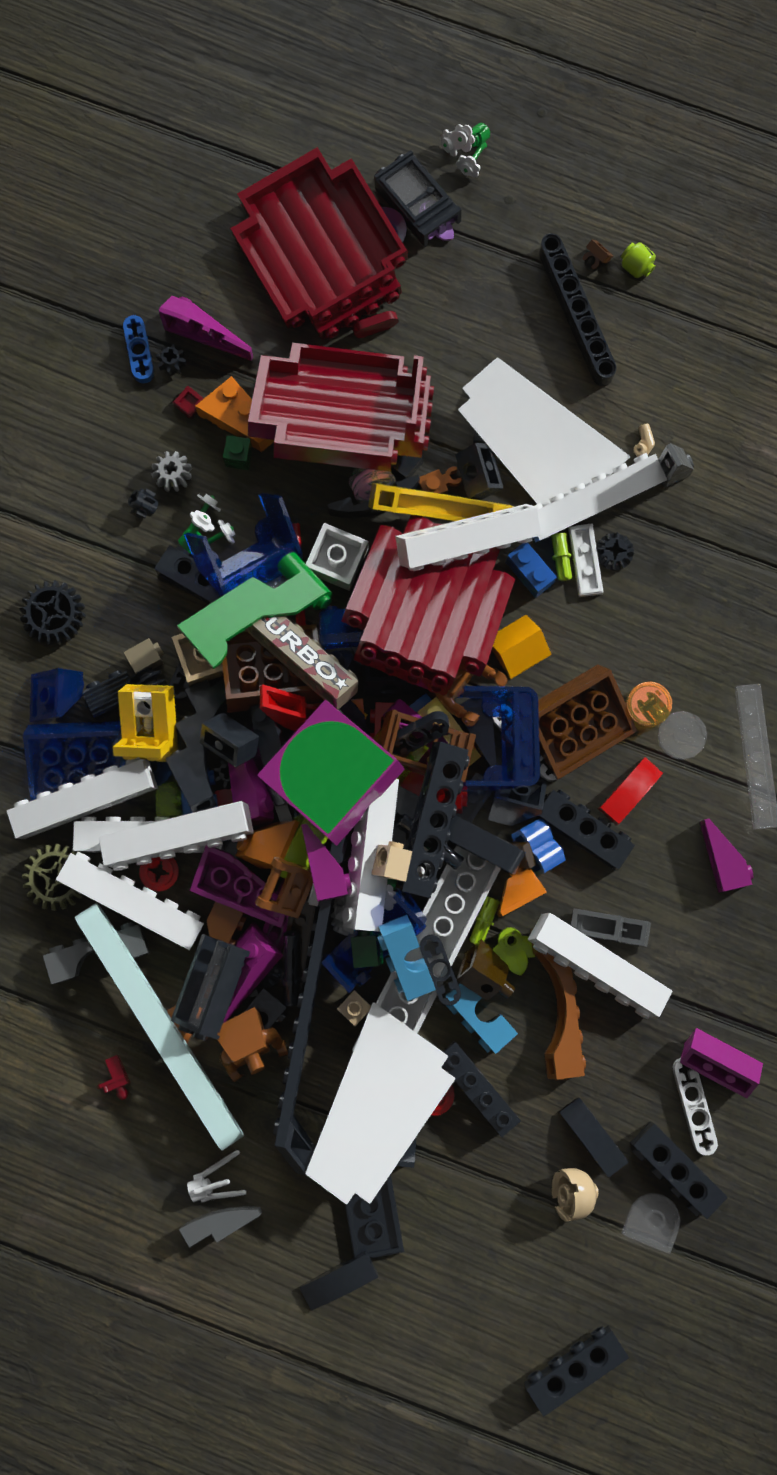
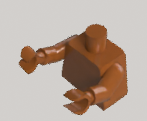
(461, 679)
(246, 1041)

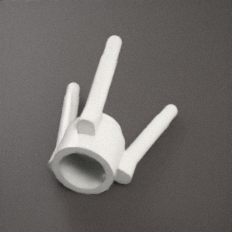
(201, 1188)

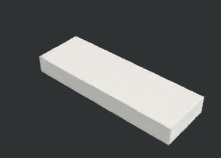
(585, 560)

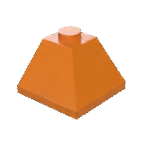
(267, 843)
(519, 890)

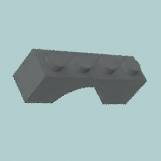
(67, 963)

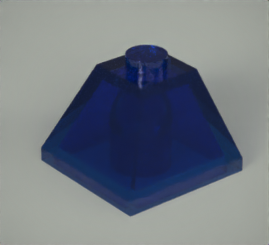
(54, 693)

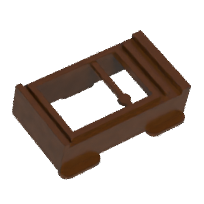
(389, 733)

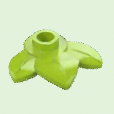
(514, 954)

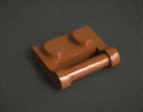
(293, 891)

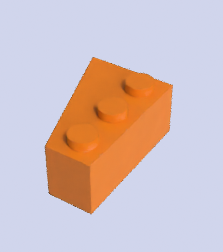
(229, 410)

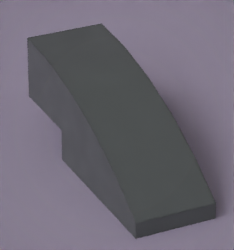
(611, 927)
(218, 1223)

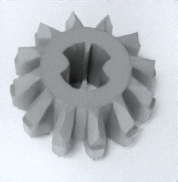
(167, 465)

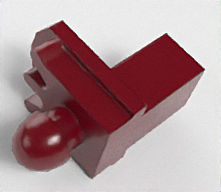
(119, 1078)

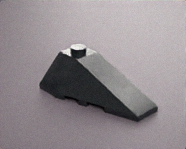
(271, 739)

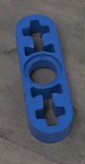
(135, 366)

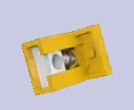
(139, 721)

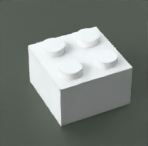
(337, 556)

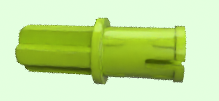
(561, 556)
(484, 920)

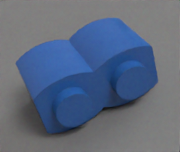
(544, 847)

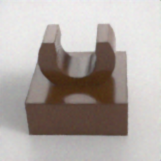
(600, 253)

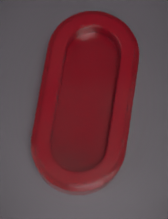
(375, 324)

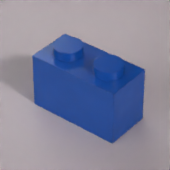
(530, 569)

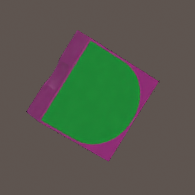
(331, 772)

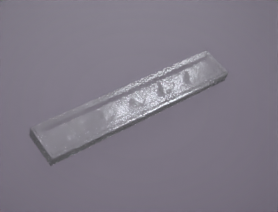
(756, 756)

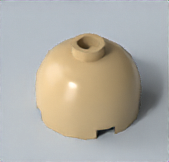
(575, 1194)

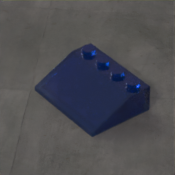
(68, 752)

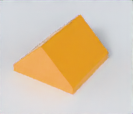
(520, 646)

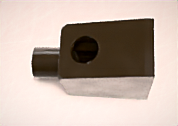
(484, 972)

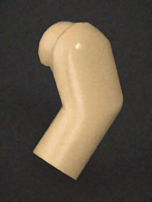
(647, 441)

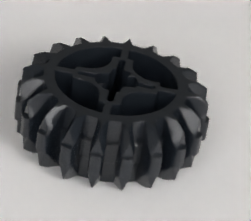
(49, 622)

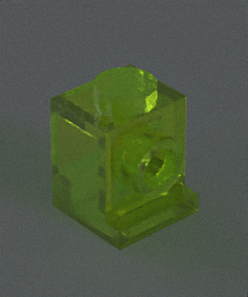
(168, 800)

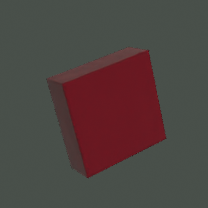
(186, 402)

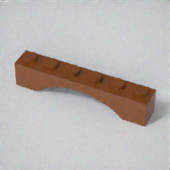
(222, 925)
(564, 1053)

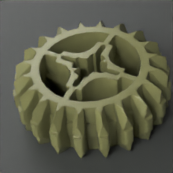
(36, 870)

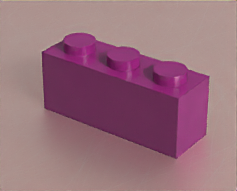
(721, 1063)

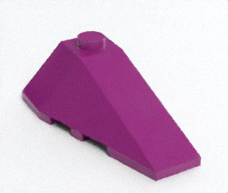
(188, 320)
(252, 790)
(232, 884)
(260, 961)

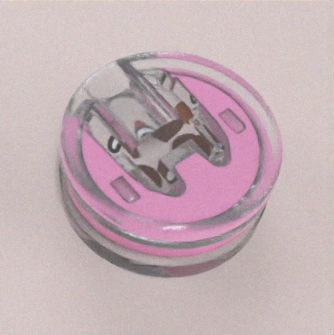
(362, 479)

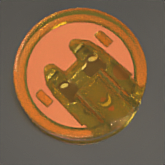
(649, 704)

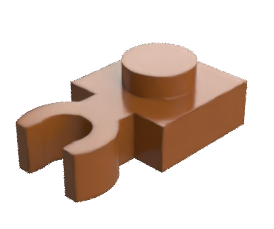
(438, 483)

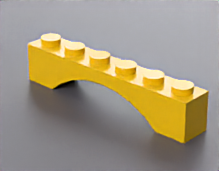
(428, 503)

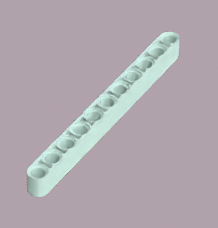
(159, 1026)

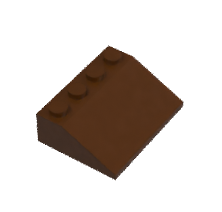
(251, 665)
(582, 720)

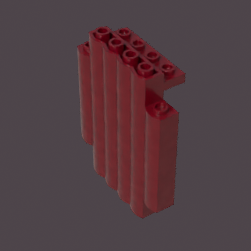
(320, 244)
(342, 407)
(430, 618)

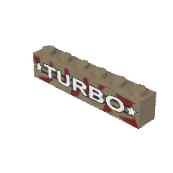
(306, 659)

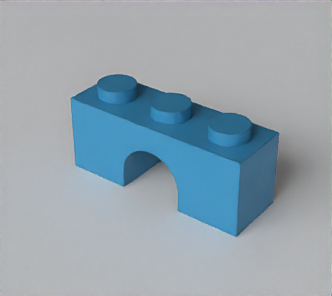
(413, 976)
(493, 1034)

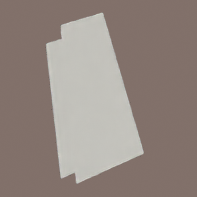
(535, 434)
(379, 1107)

